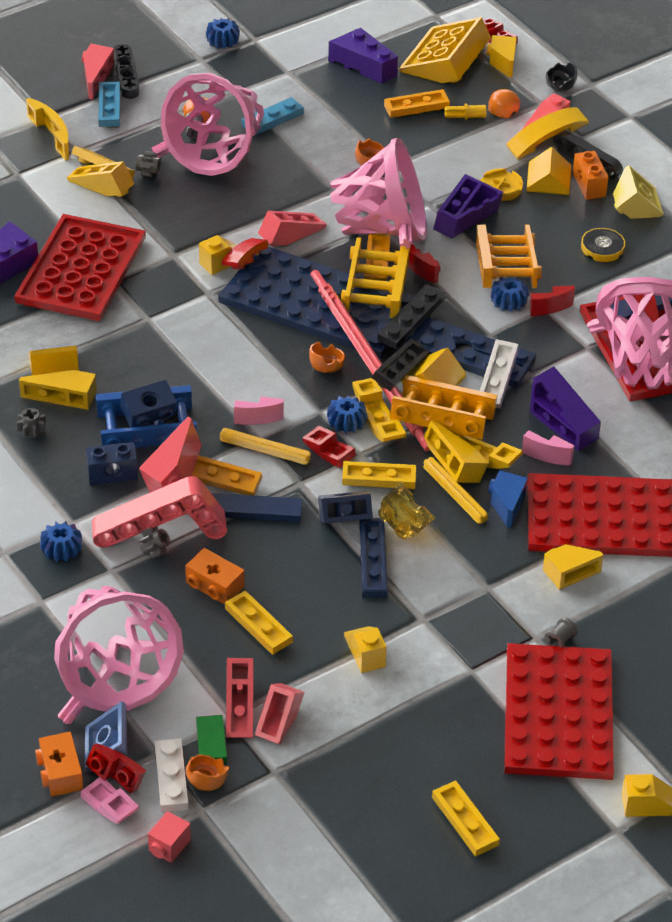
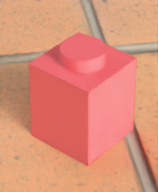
(169, 837)

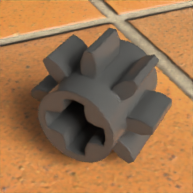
(148, 164)
(31, 422)
(154, 542)

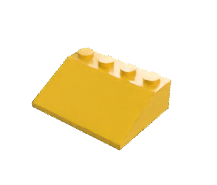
(447, 51)

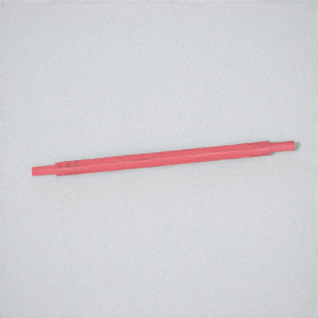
(361, 344)

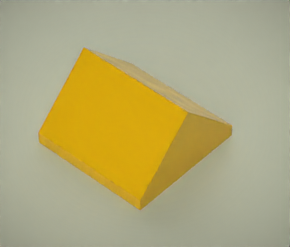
(549, 173)
(53, 360)
(440, 367)

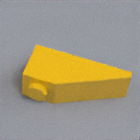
(105, 179)
(63, 388)
(456, 455)

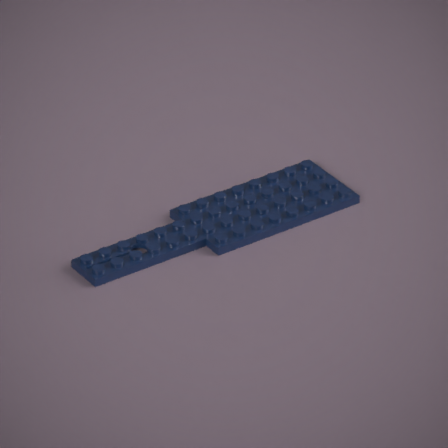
(283, 291)

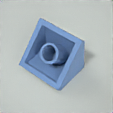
(108, 730)

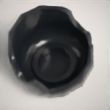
(561, 76)

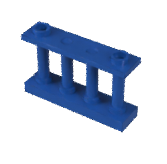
(109, 406)

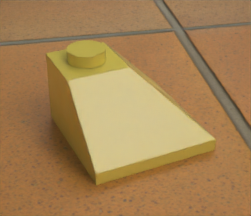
(636, 196)

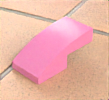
(252, 413)
(552, 451)
(108, 801)

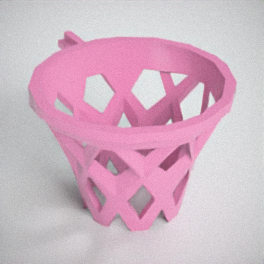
(173, 124)
(369, 198)
(638, 328)
(101, 694)

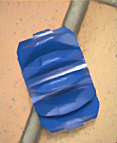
(222, 33)
(509, 294)
(347, 414)
(61, 541)

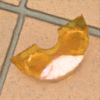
(403, 513)

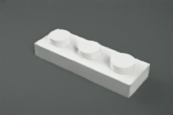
(499, 369)
(171, 775)

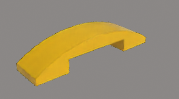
(44, 115)
(545, 128)
(377, 412)
(497, 457)

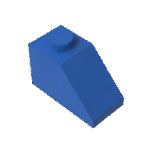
(507, 495)

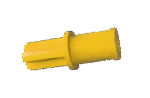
(465, 111)

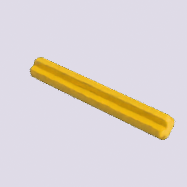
(265, 446)
(455, 490)

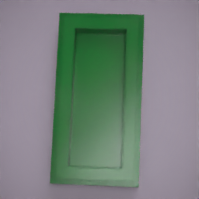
(211, 736)

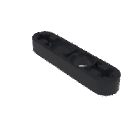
(129, 70)
(568, 142)

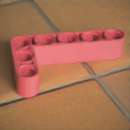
(159, 507)

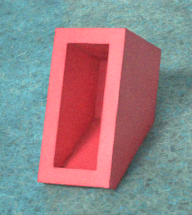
(279, 712)

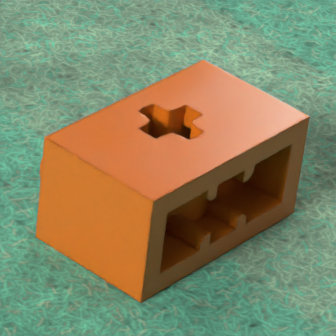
(590, 175)
(214, 576)
(60, 764)

